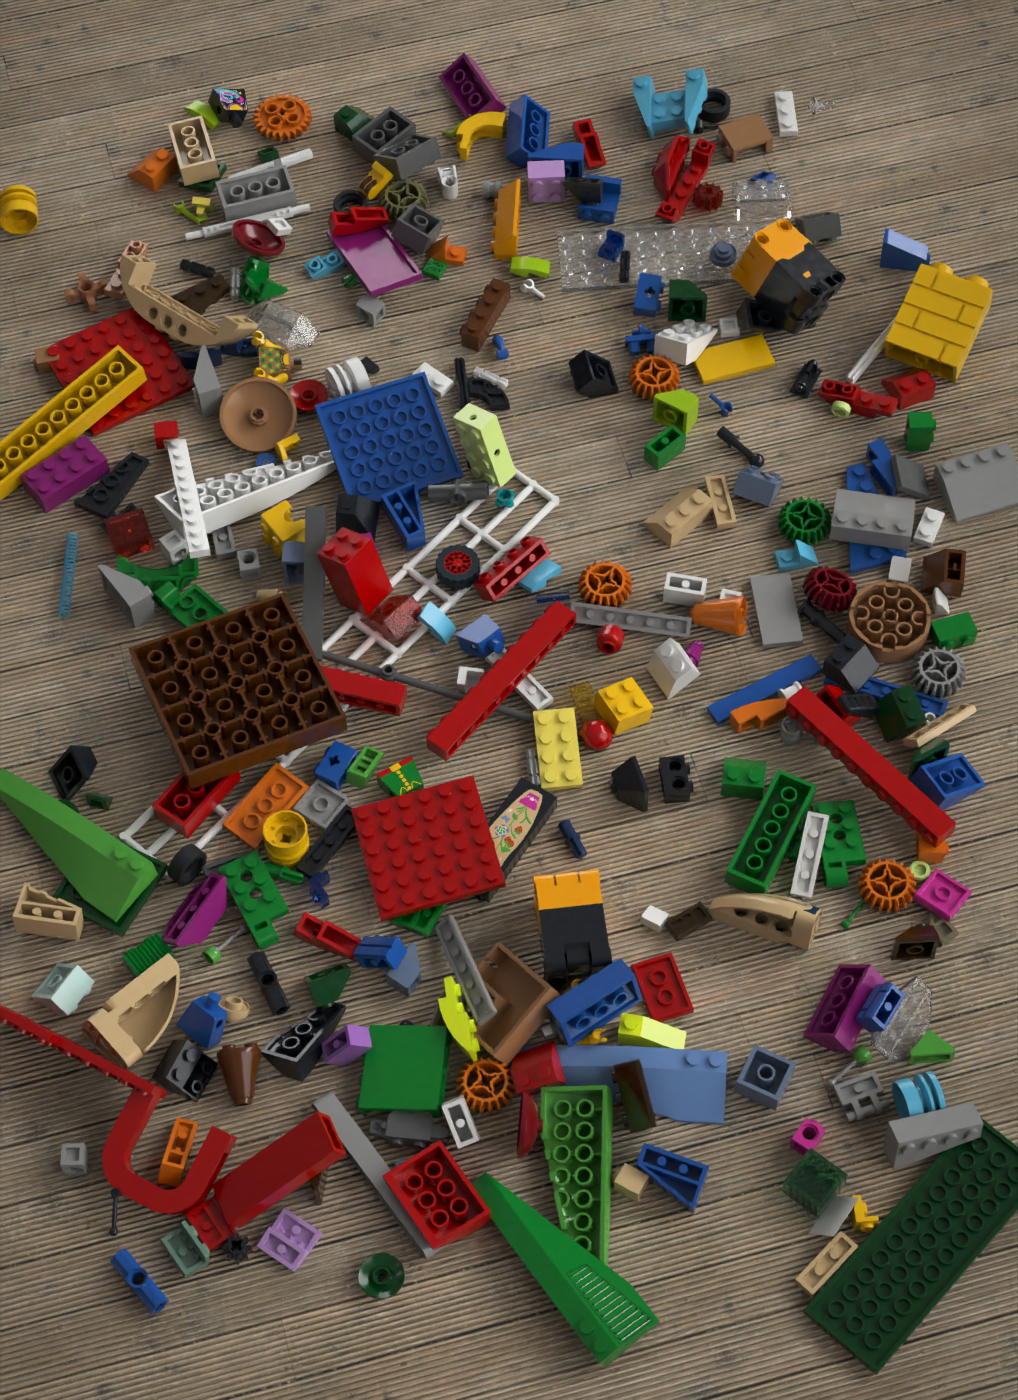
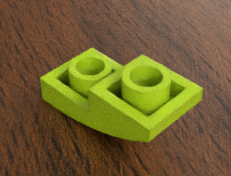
(199, 108)
(524, 265)

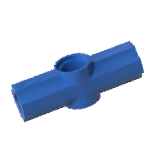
(147, 1291)

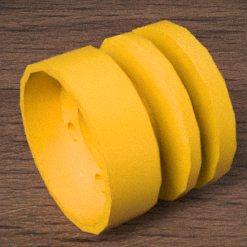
(18, 209)
(286, 838)

